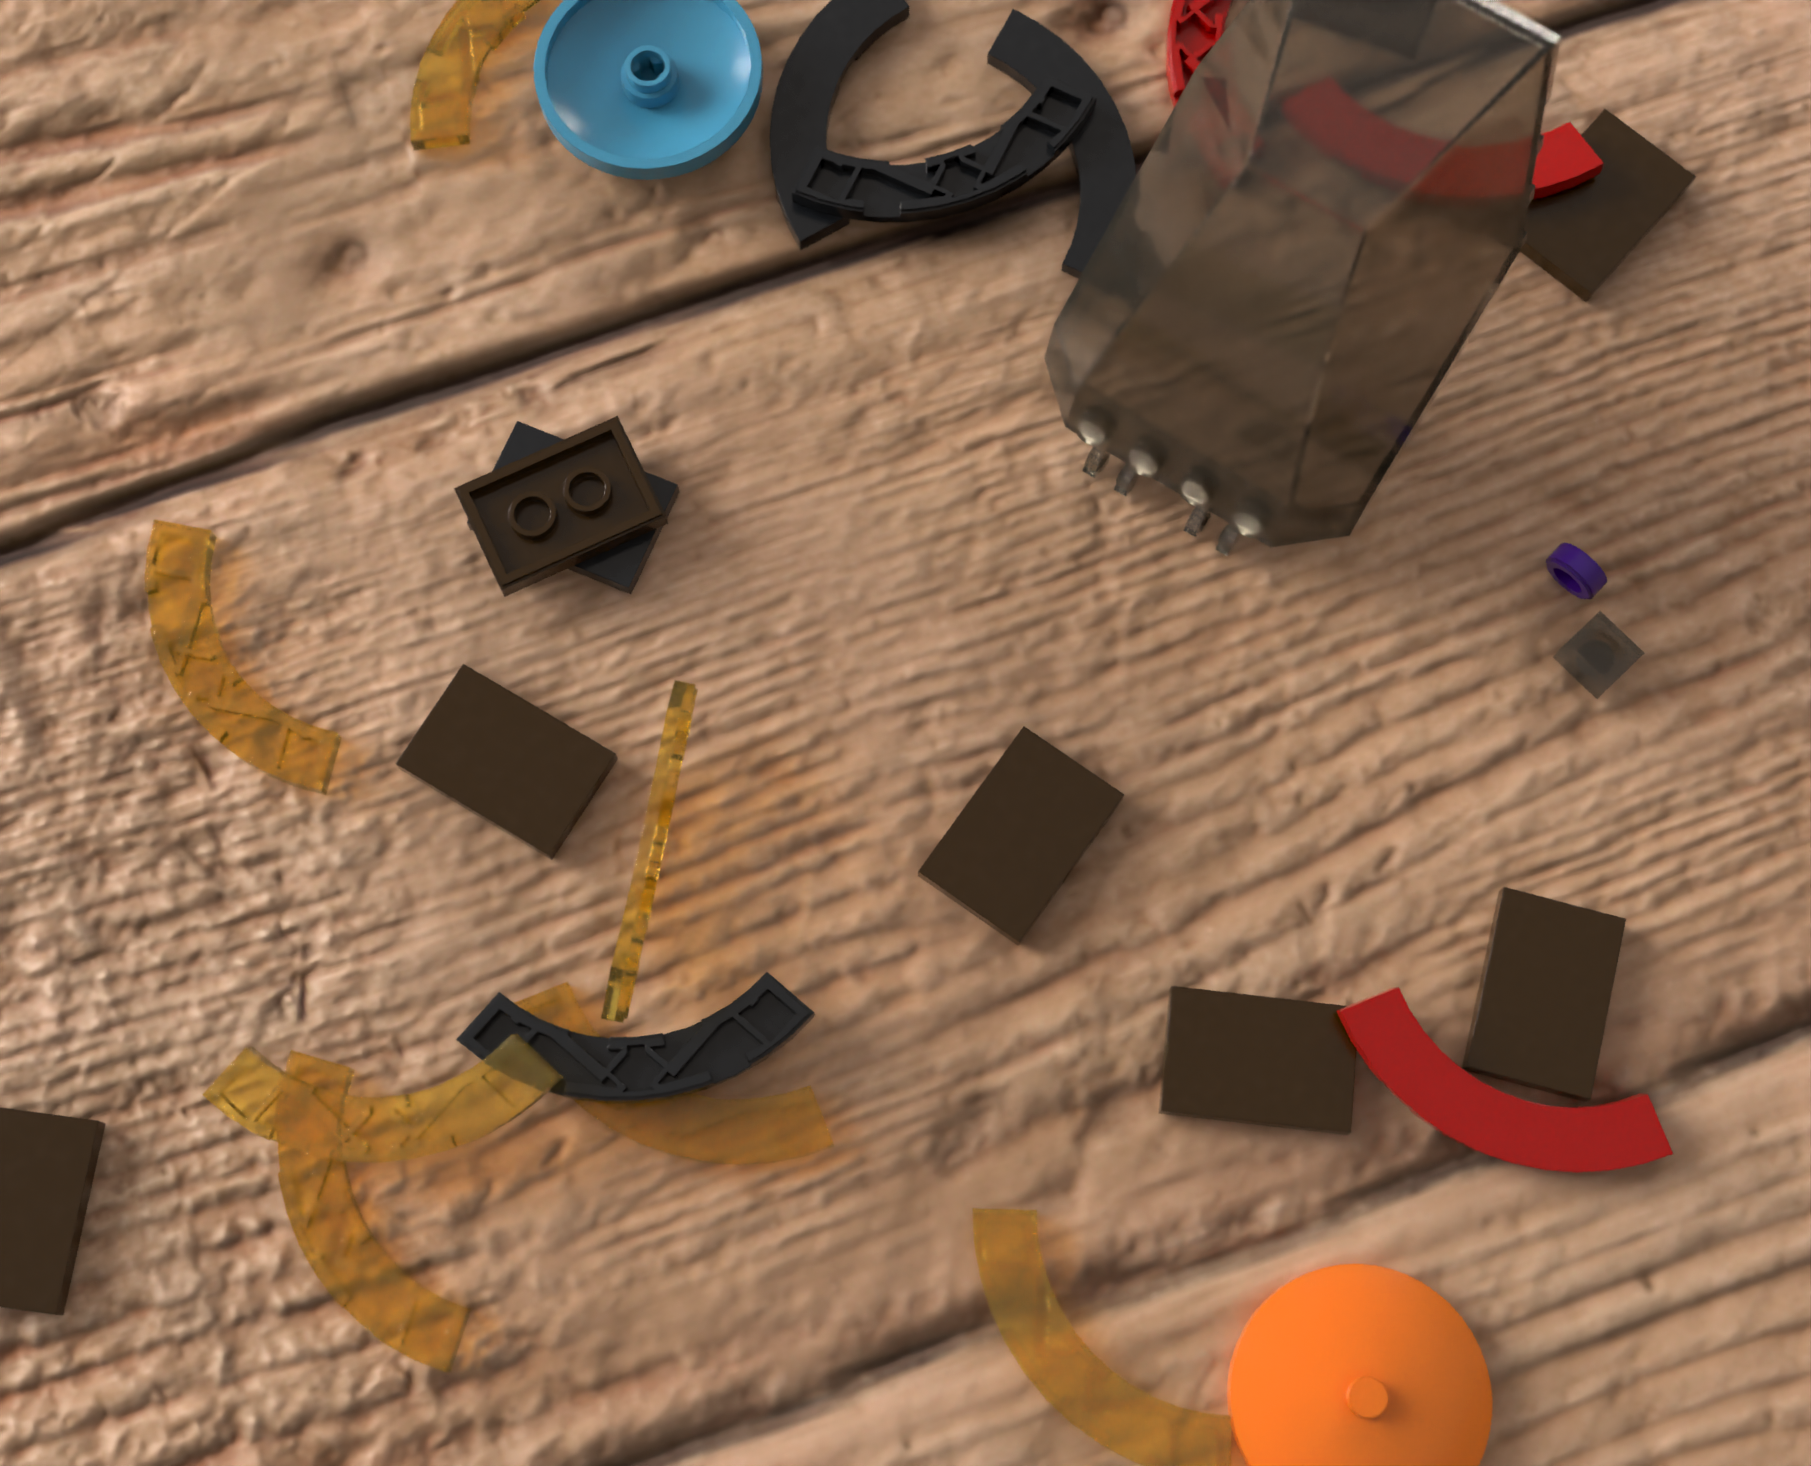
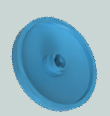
(648, 82)

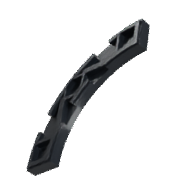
(807, 96)
(1102, 146)
(952, 180)
(654, 1064)

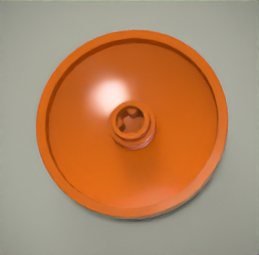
(1358, 1375)

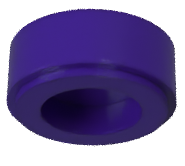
(1576, 571)

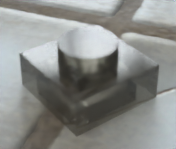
(1598, 654)

